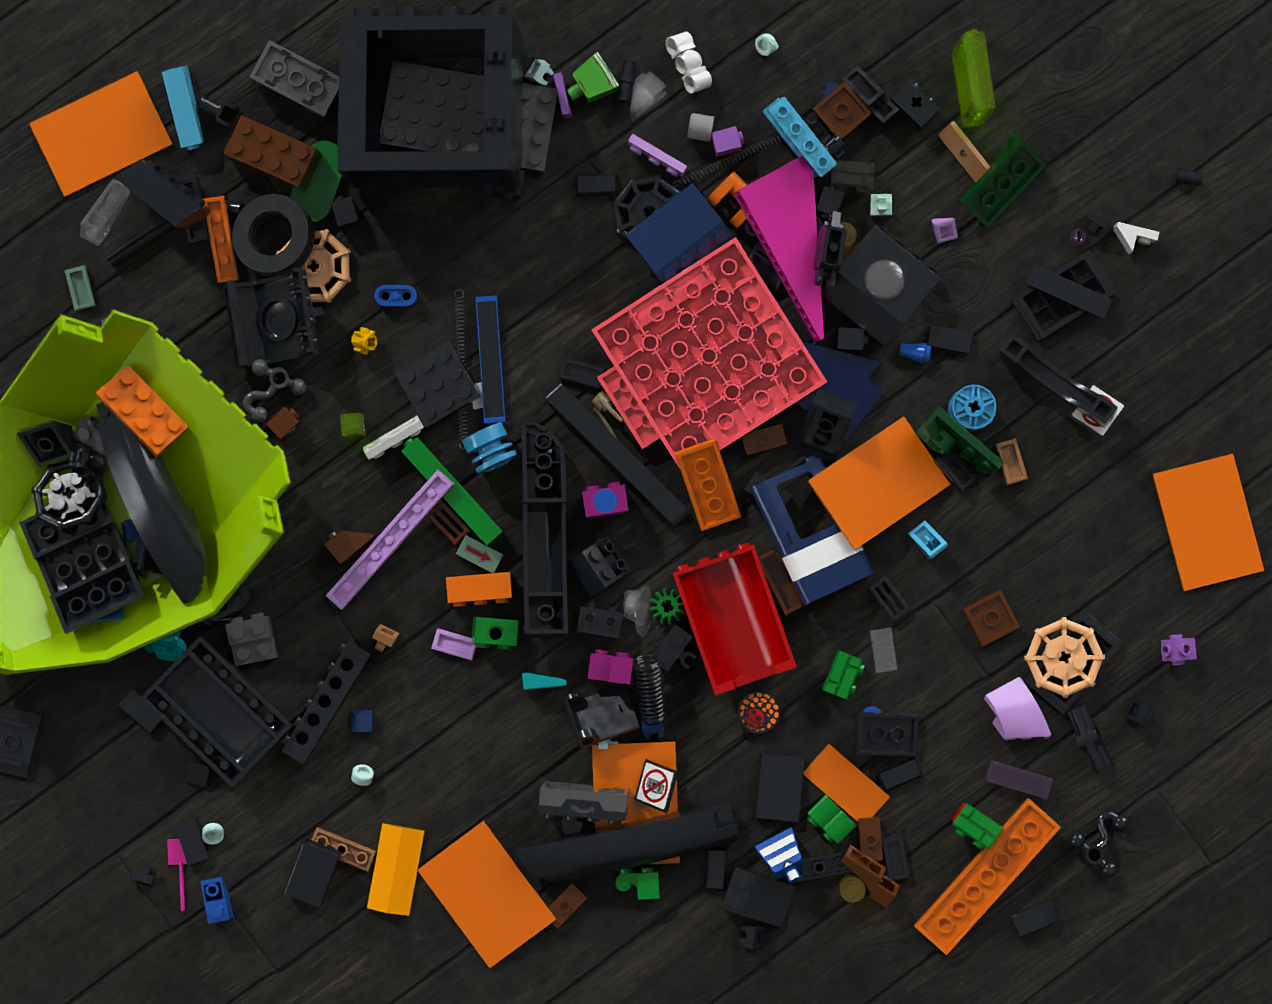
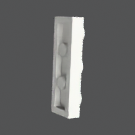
(393, 438)

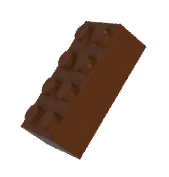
(272, 153)

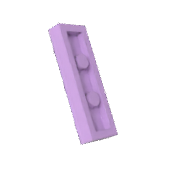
(656, 156)

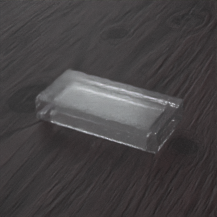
(883, 650)

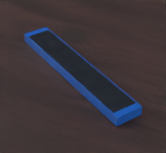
(490, 359)

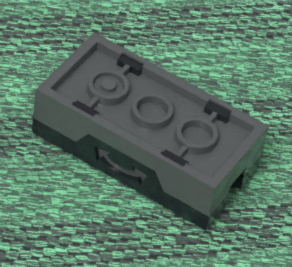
(296, 80)
(583, 801)

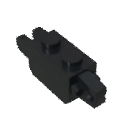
(829, 249)

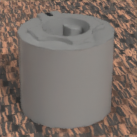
(700, 127)

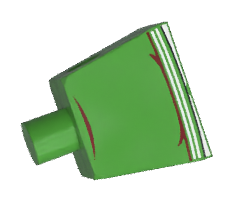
(593, 80)

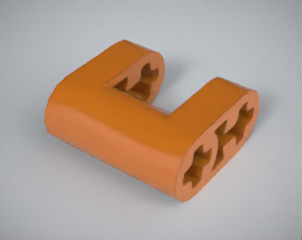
(729, 185)

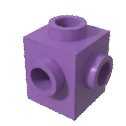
(1178, 649)

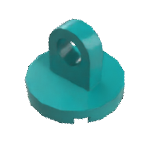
(168, 647)

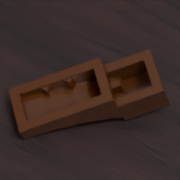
(881, 888)

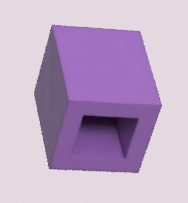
(727, 141)

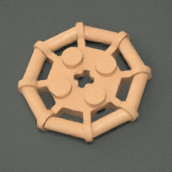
(326, 267)
(1070, 646)

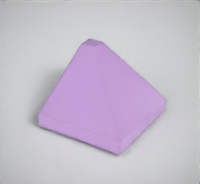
(944, 229)

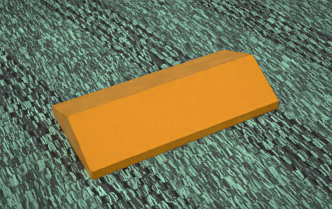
(395, 869)

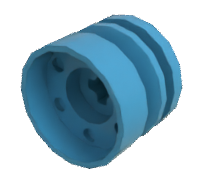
(959, 409)
(489, 448)

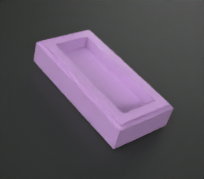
(454, 644)

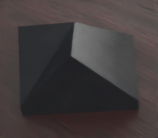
(48, 442)

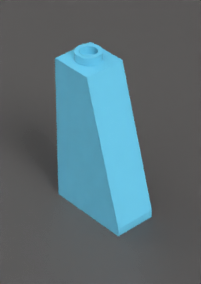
(183, 106)

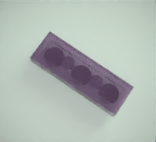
(1018, 779)

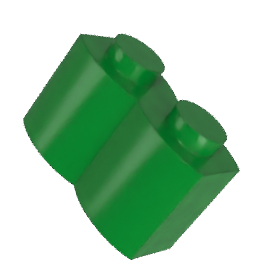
(831, 819)

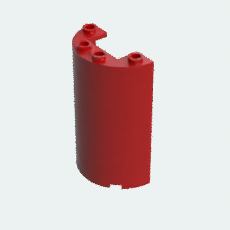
(734, 618)

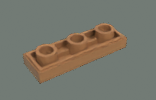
(964, 151)
(355, 853)

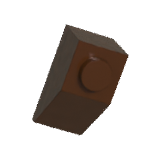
(346, 544)

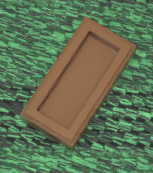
(1013, 465)

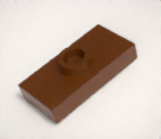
(764, 439)
(870, 837)
(566, 904)

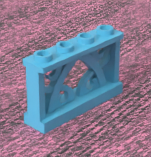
(799, 136)

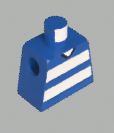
(782, 855)

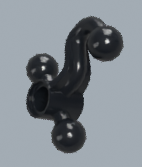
(1077, 840)

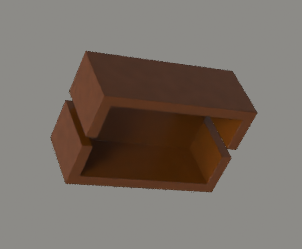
(780, 581)

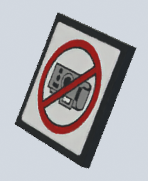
(1091, 425)
(656, 786)

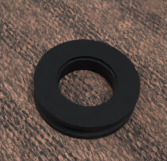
(250, 220)

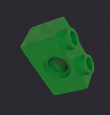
(507, 628)

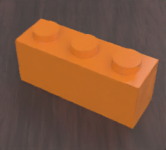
(479, 588)

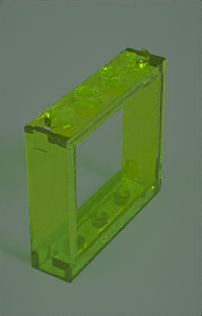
(973, 79)

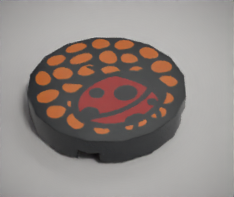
(758, 712)

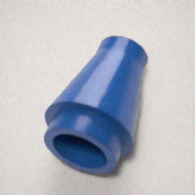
(917, 351)

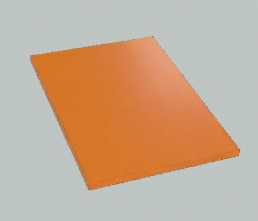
(101, 134)
(878, 483)
(1208, 522)
(622, 767)
(486, 894)

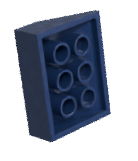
(679, 234)

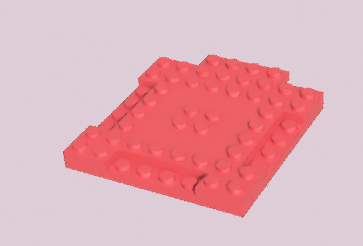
(704, 356)

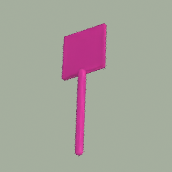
(177, 857)

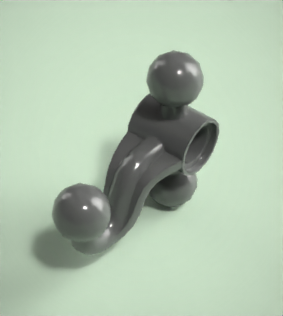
(261, 368)

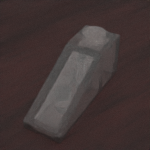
(104, 213)

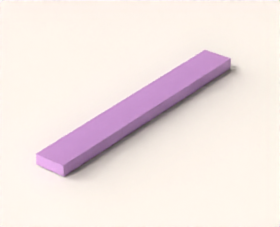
(390, 539)

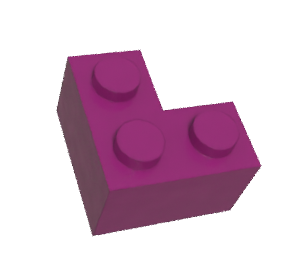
(610, 668)

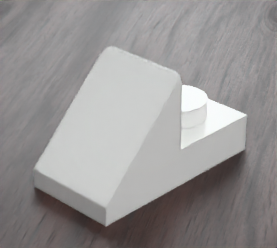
(1128, 234)

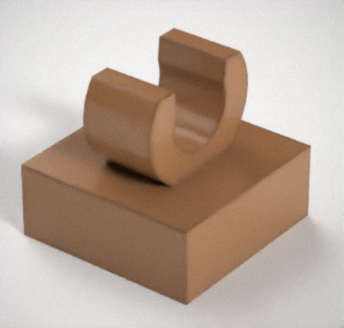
(384, 636)

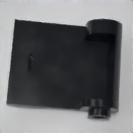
(599, 715)

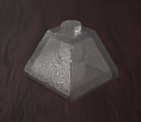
(646, 93)

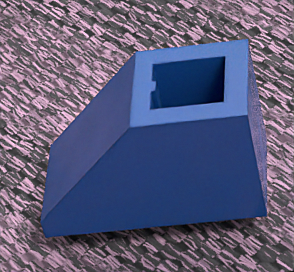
(216, 900)

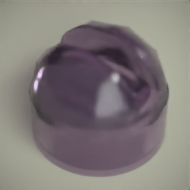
(1073, 237)

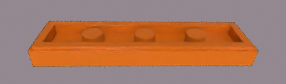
(221, 240)

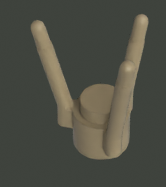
(603, 403)

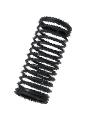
(647, 667)

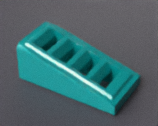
(535, 681)

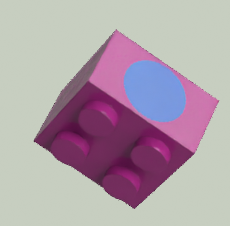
(605, 500)

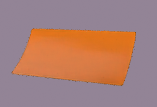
(845, 784)

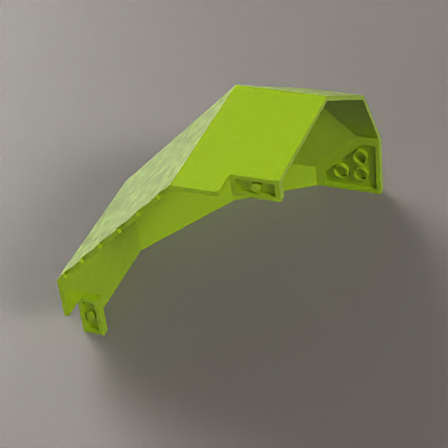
(217, 465)

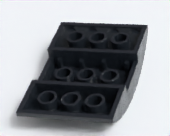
(84, 566)

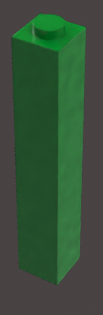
(456, 496)

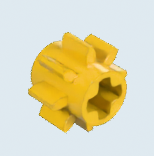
(364, 340)

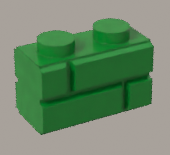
(843, 674)
(977, 826)

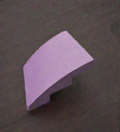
(1017, 712)

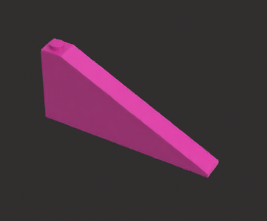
(785, 223)

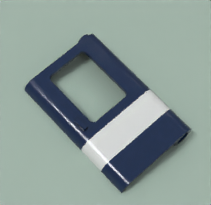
(819, 561)

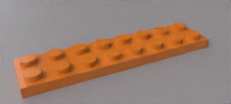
(987, 877)

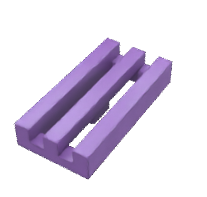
(562, 95)

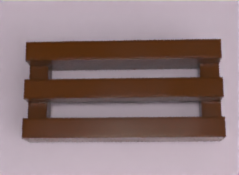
(436, 509)

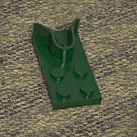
(1003, 181)
(949, 434)

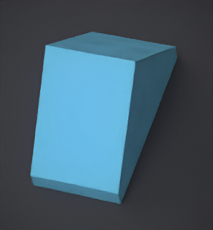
(928, 540)

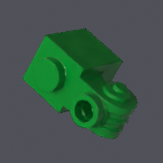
(645, 881)

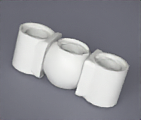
(688, 62)

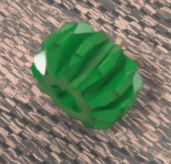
(660, 609)

